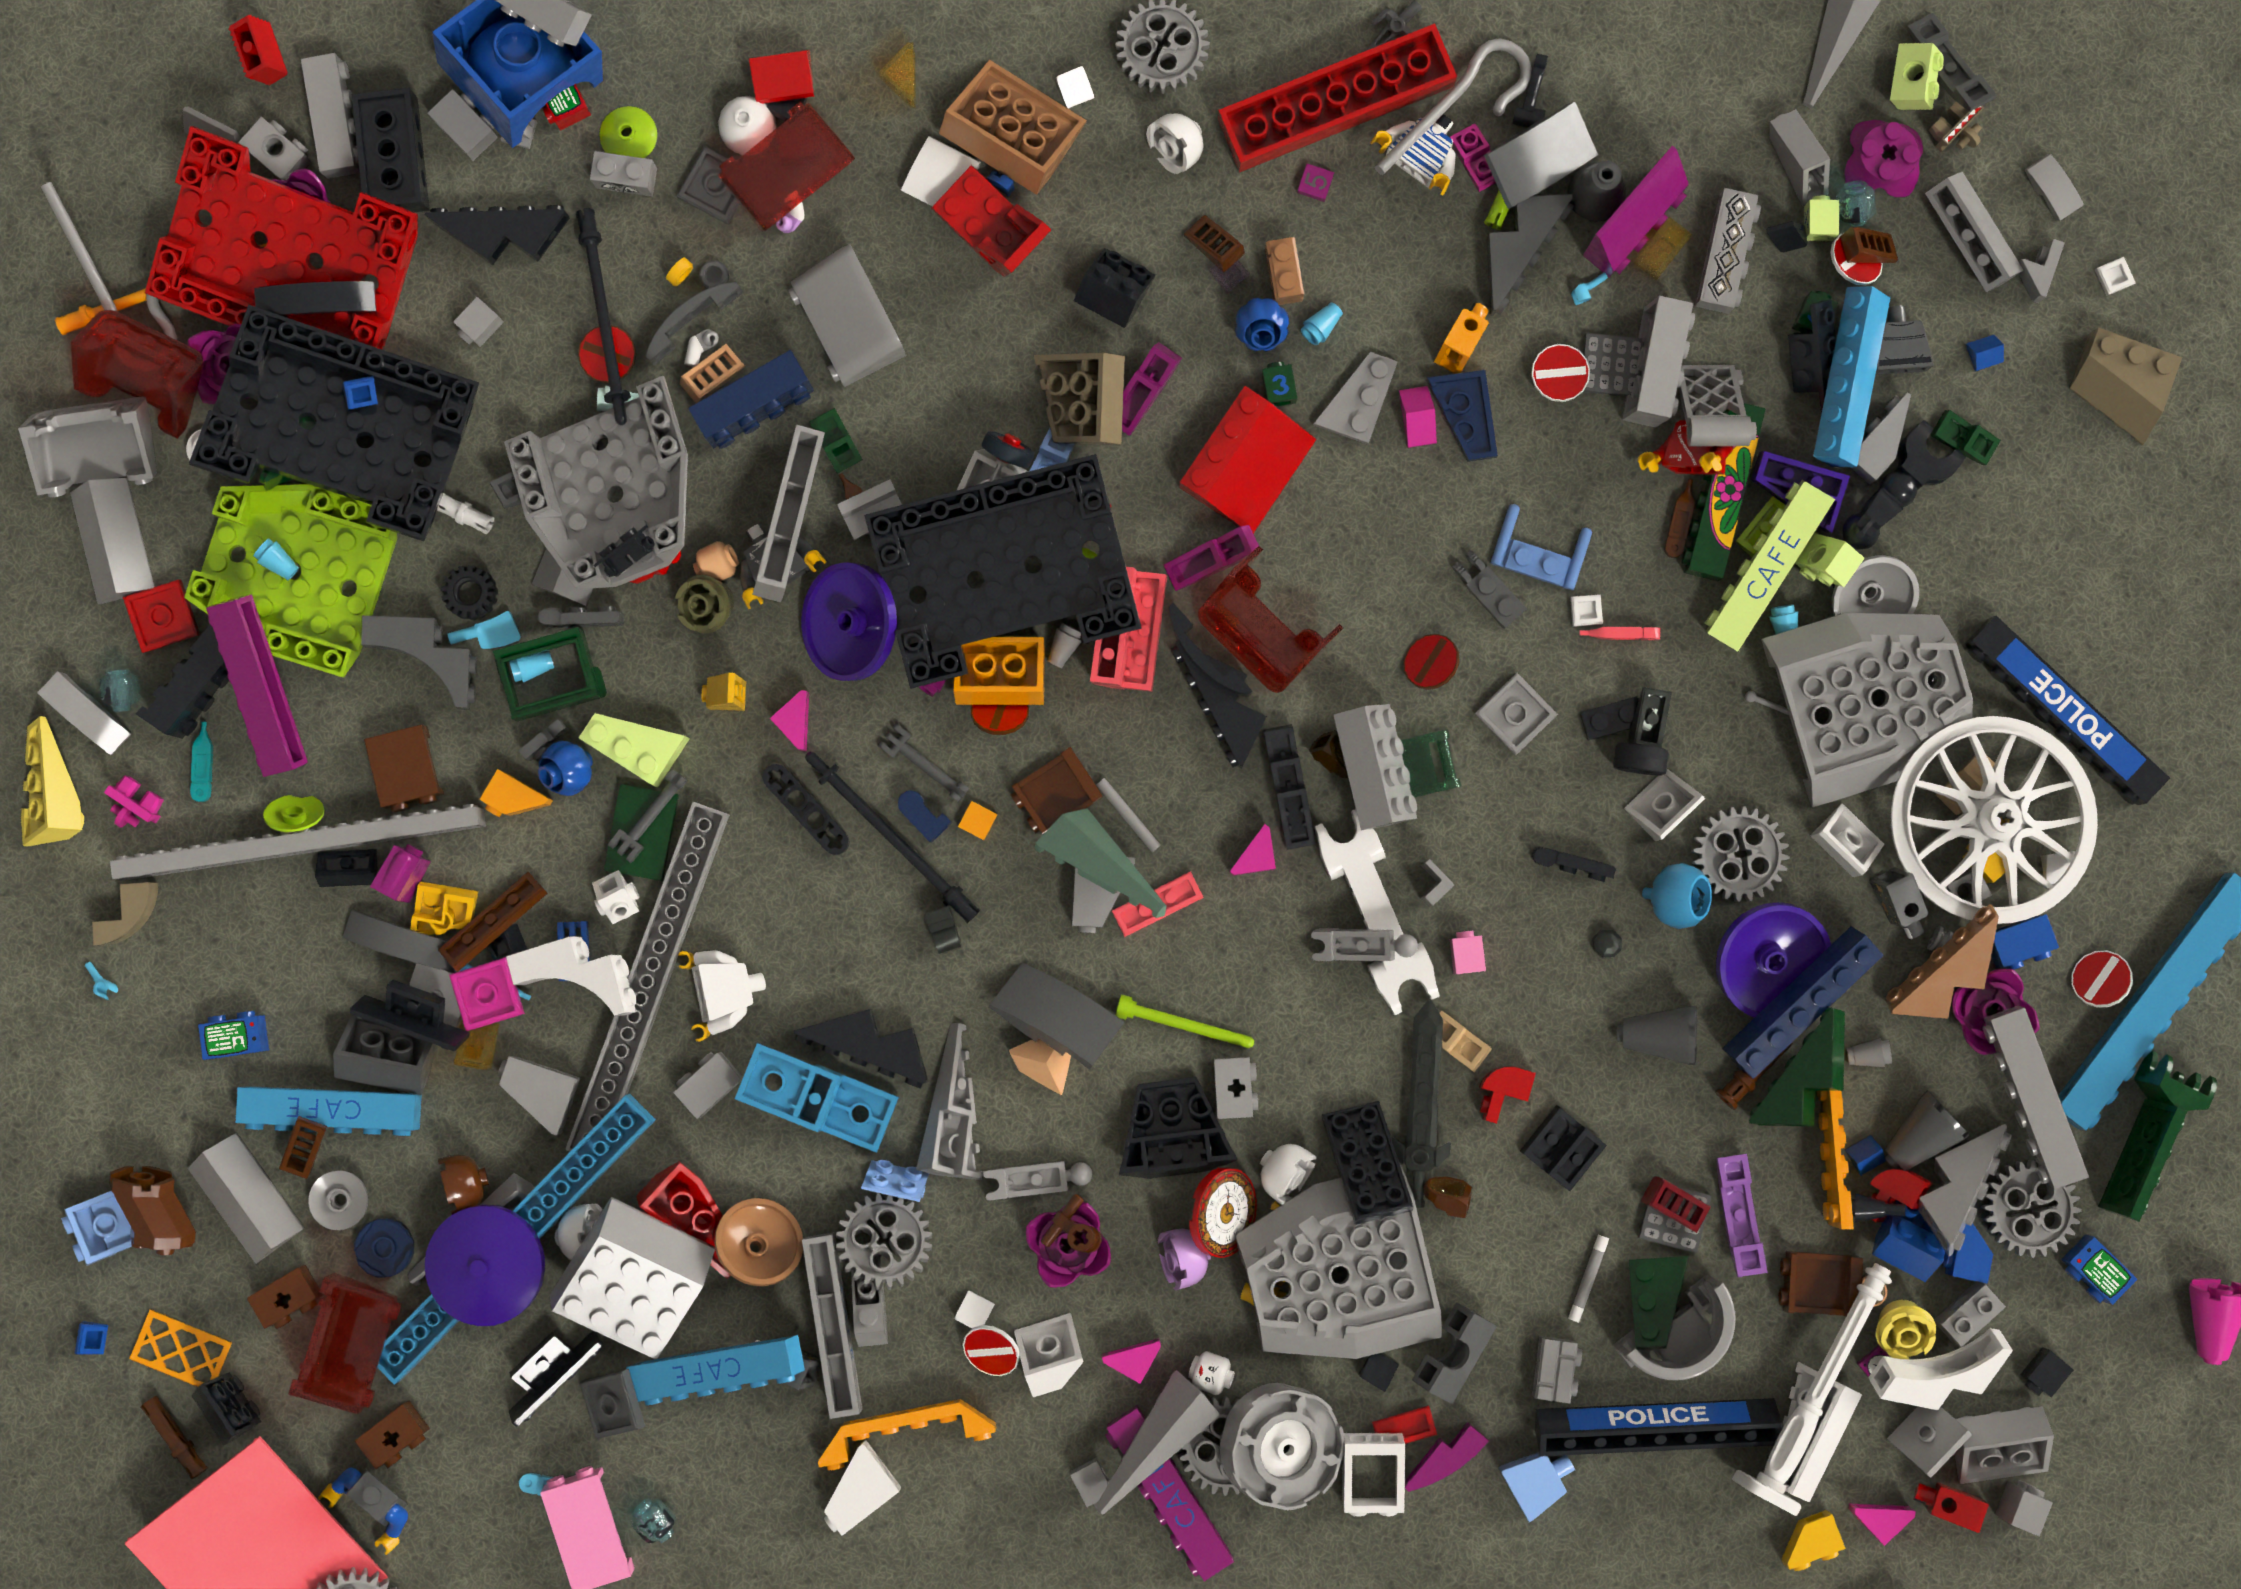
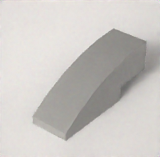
(84, 712)

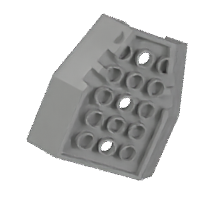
(570, 486)
(1839, 667)
(1366, 1313)

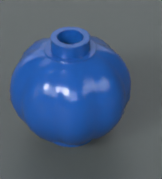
(1261, 324)
(565, 768)

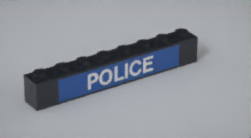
(2066, 711)
(1657, 1427)

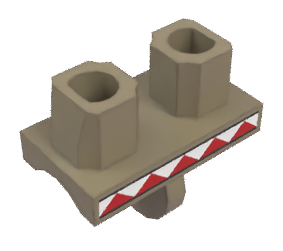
(1946, 133)

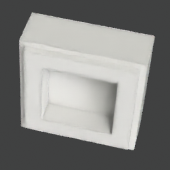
(2115, 276)
(1586, 610)

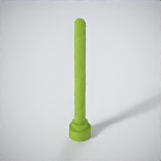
(1129, 1008)

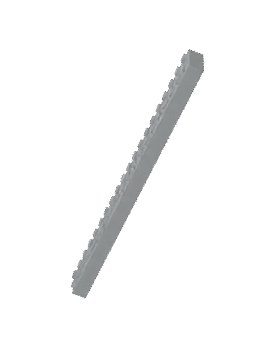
(295, 843)
(652, 966)

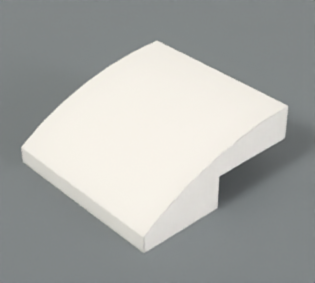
(936, 171)

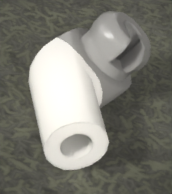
(698, 344)

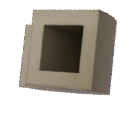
(136, 907)

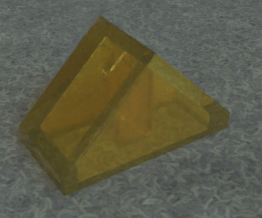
(900, 74)
(1663, 248)
(479, 1048)

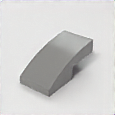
(2055, 187)

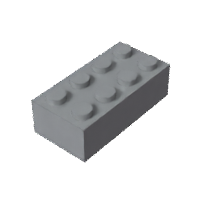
(1664, 336)
(1375, 766)

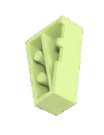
(636, 747)

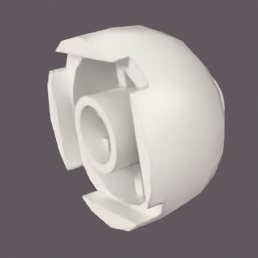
(745, 123)
(1177, 140)
(1285, 1170)
(575, 1226)

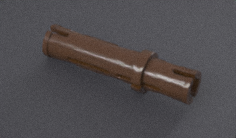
(177, 1442)

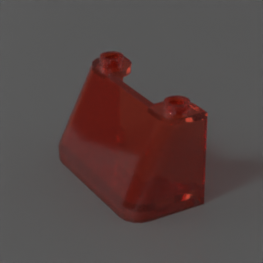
(785, 166)
(139, 362)
(346, 1344)

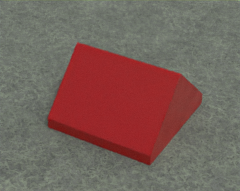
(782, 76)

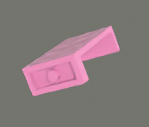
(585, 1529)

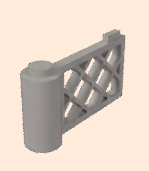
(1715, 427)

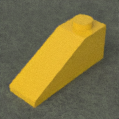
(724, 692)

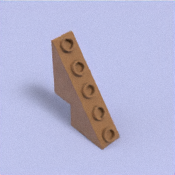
(1957, 964)

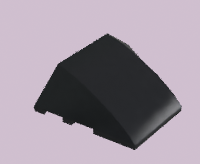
(1173, 1132)

